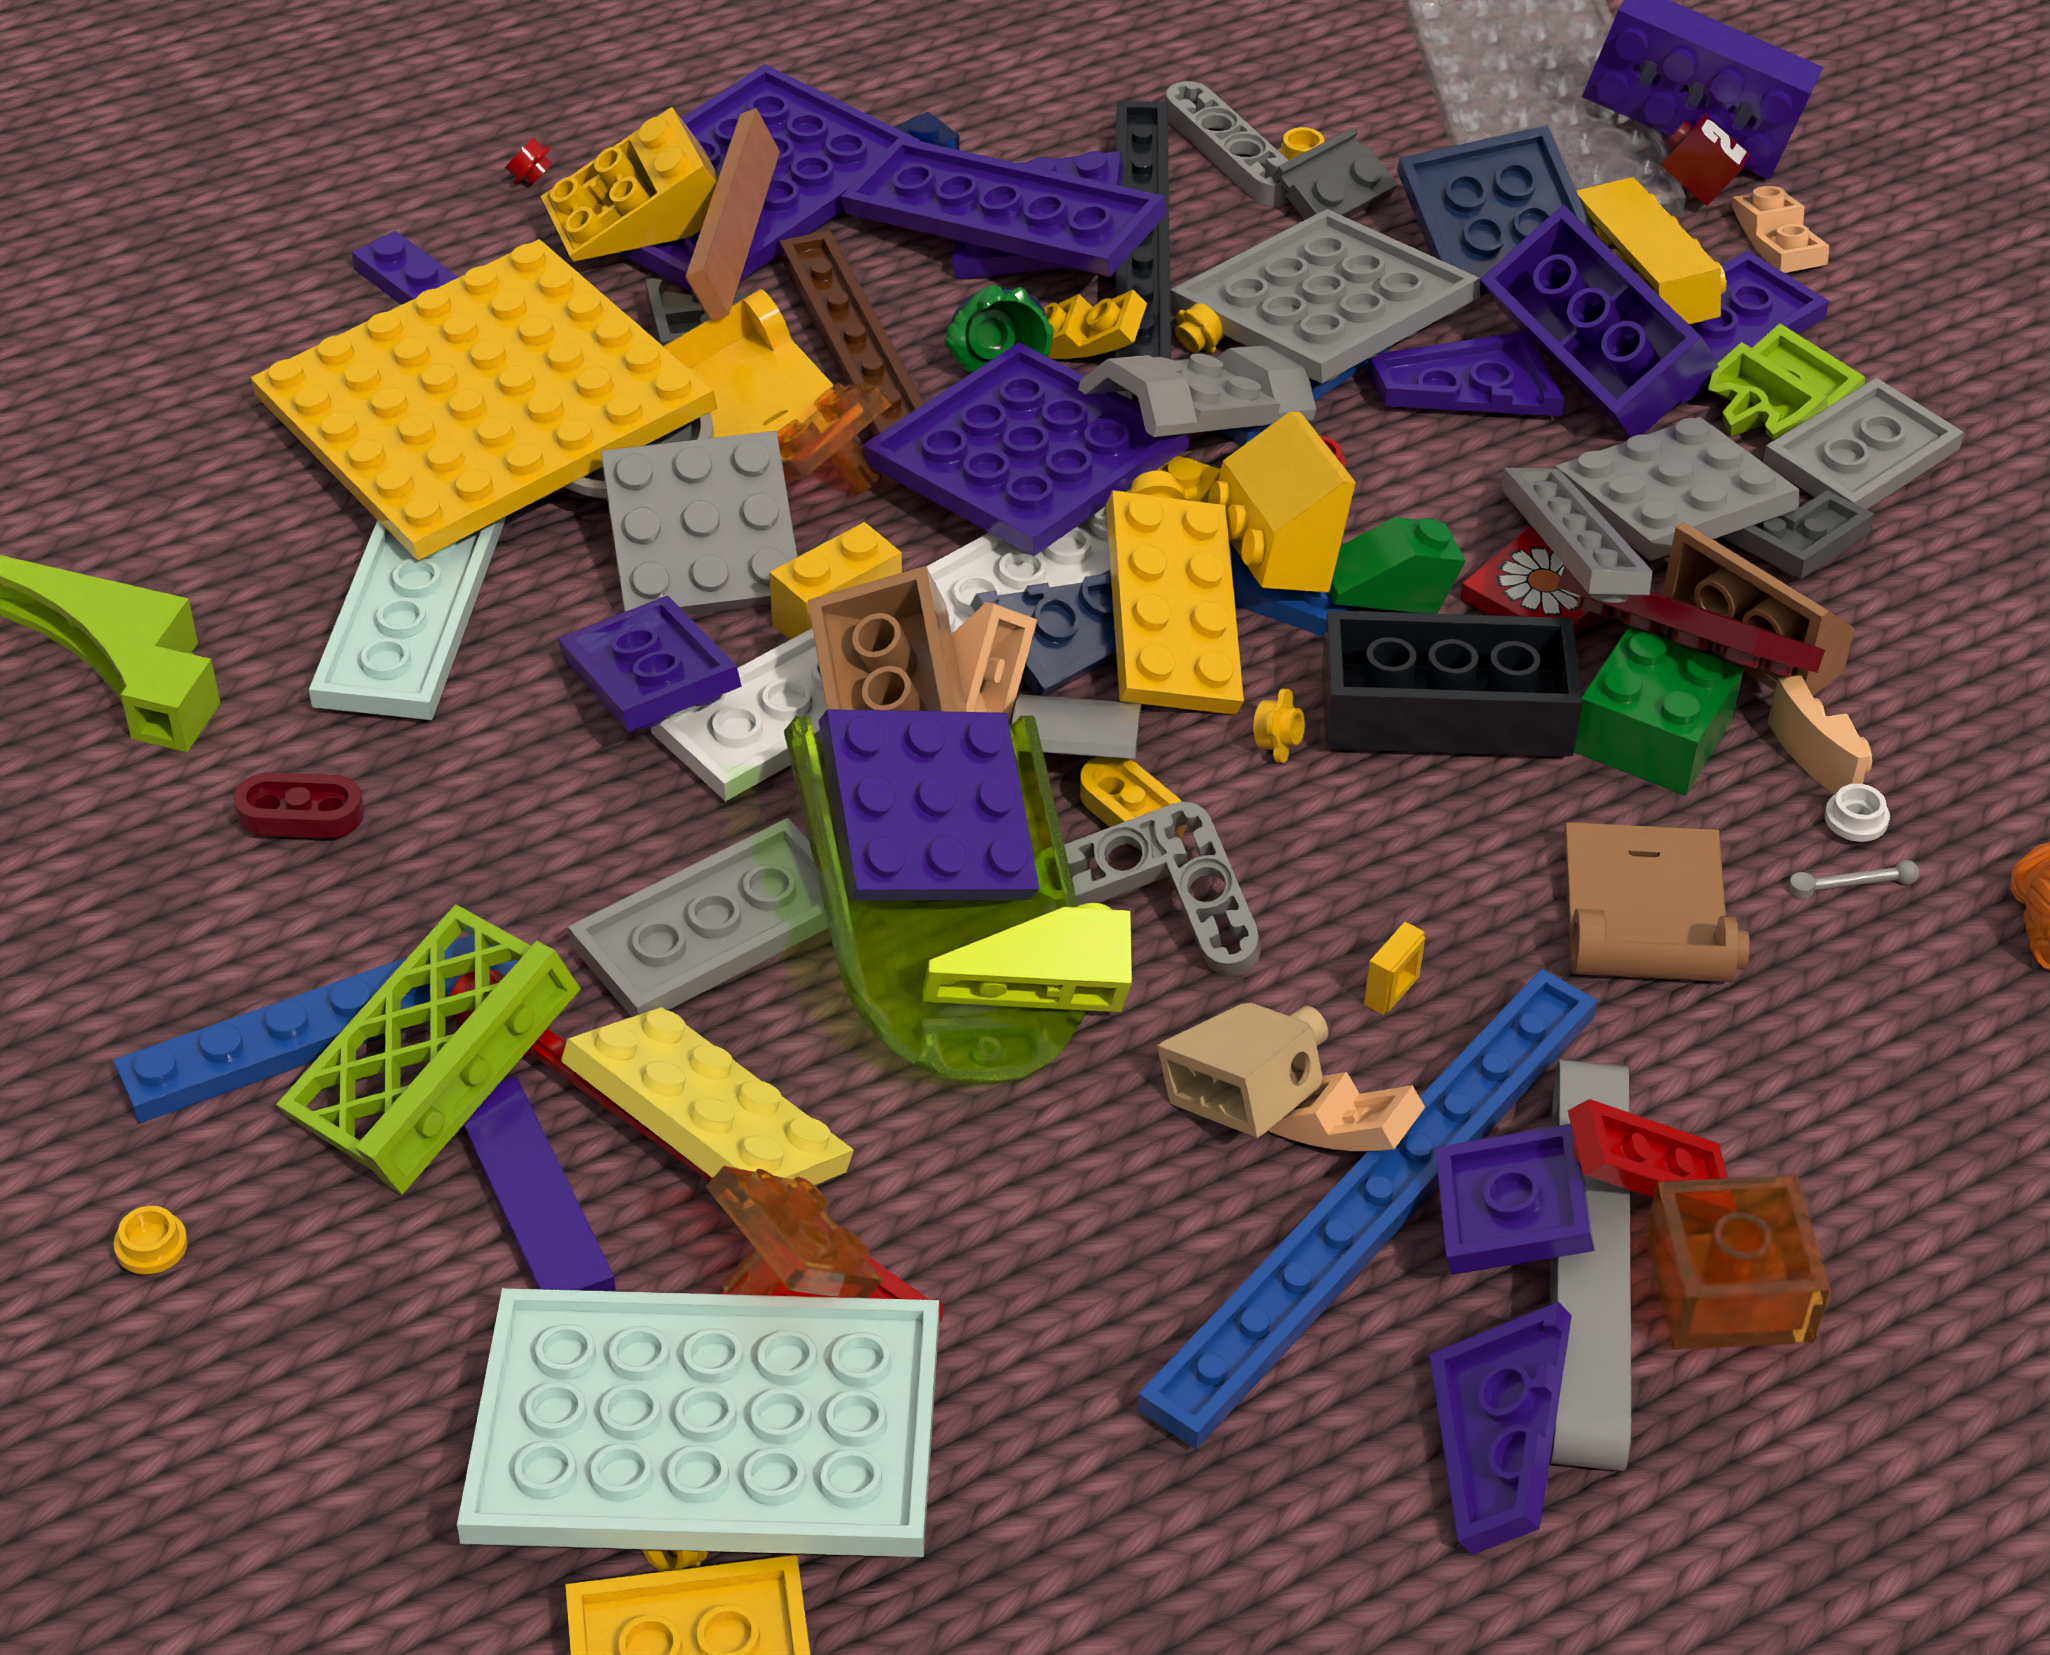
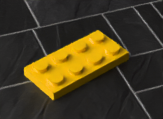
(1173, 603)

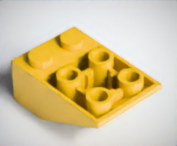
(635, 193)

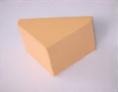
(992, 657)

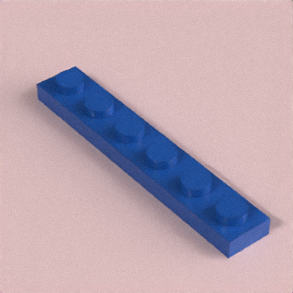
(259, 1041)

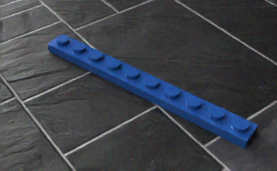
(1361, 1213)

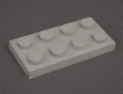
(705, 921)

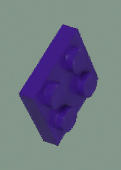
(1513, 1200)

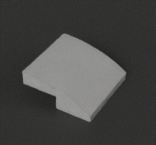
(1083, 725)

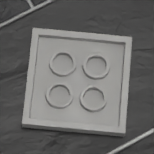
(1679, 477)
(699, 521)

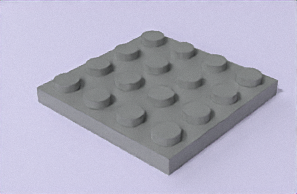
(1328, 293)

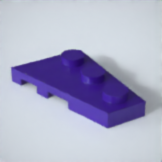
(1468, 375)
(1499, 1423)

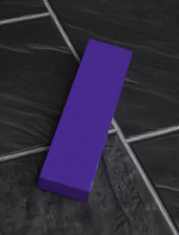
(534, 1194)

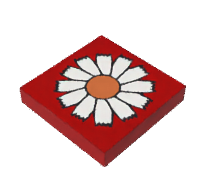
(1524, 584)

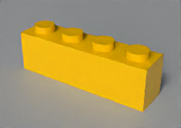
(1656, 248)

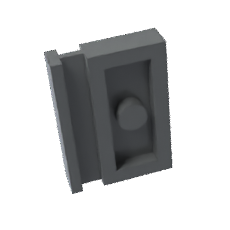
(1335, 177)

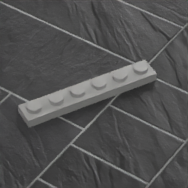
(1577, 534)

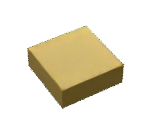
(1394, 968)

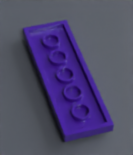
(1005, 206)

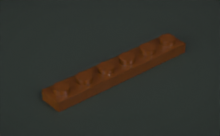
(848, 323)

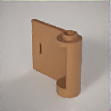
(1650, 904)

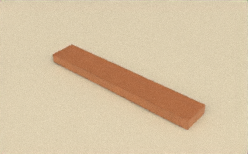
(733, 215)

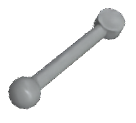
(1803, 884)

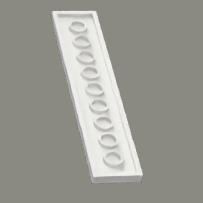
(743, 732)

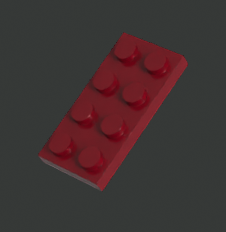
(1703, 629)

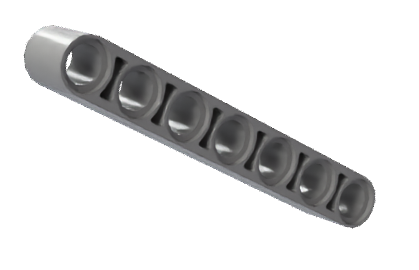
(1596, 1291)

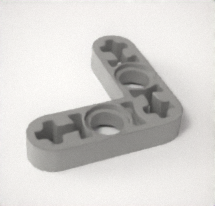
(1164, 857)

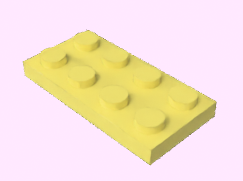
(703, 1099)

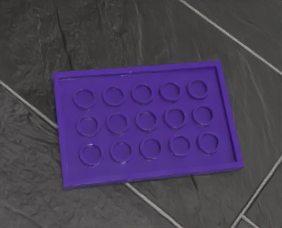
(820, 157)

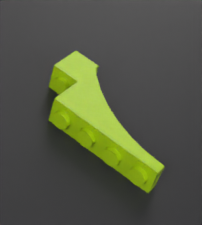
(129, 636)

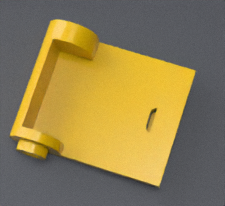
(752, 367)

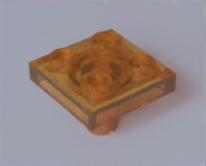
(831, 435)
(790, 1238)

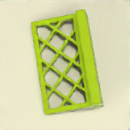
(461, 1065)

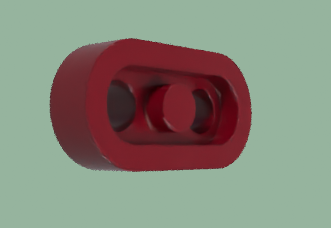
(298, 805)

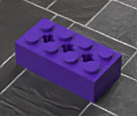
(1678, 64)
(1599, 323)

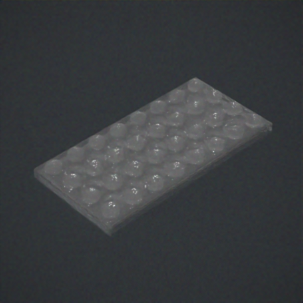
(1526, 67)

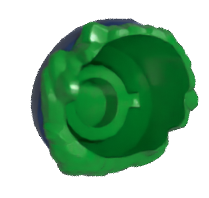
(993, 323)

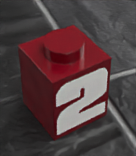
(1703, 158)

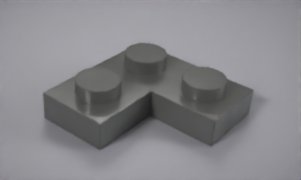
(1808, 536)

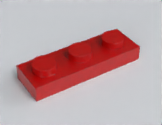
(1639, 1151)

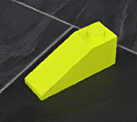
(1052, 962)

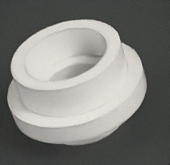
(1857, 813)

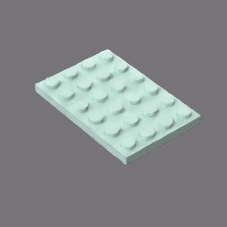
(704, 1423)

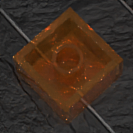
(1736, 1262)

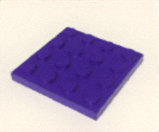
(1021, 449)

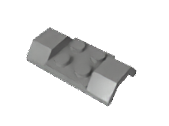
(1208, 392)

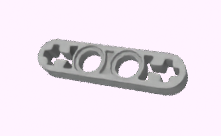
(1221, 147)

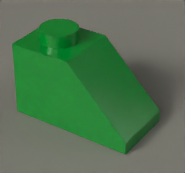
(1398, 567)

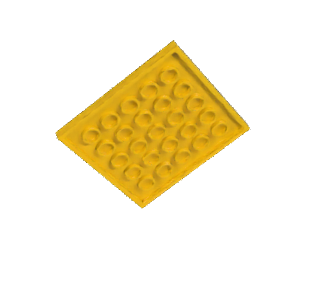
(480, 396)

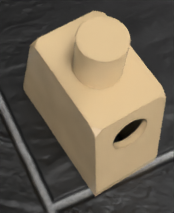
(1245, 1065)

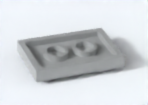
(1863, 445)

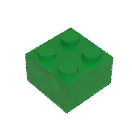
(1657, 710)

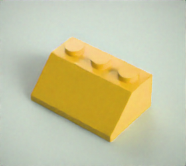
(1286, 505)

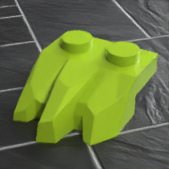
(1779, 383)

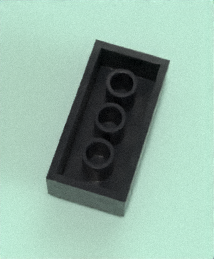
(1450, 683)

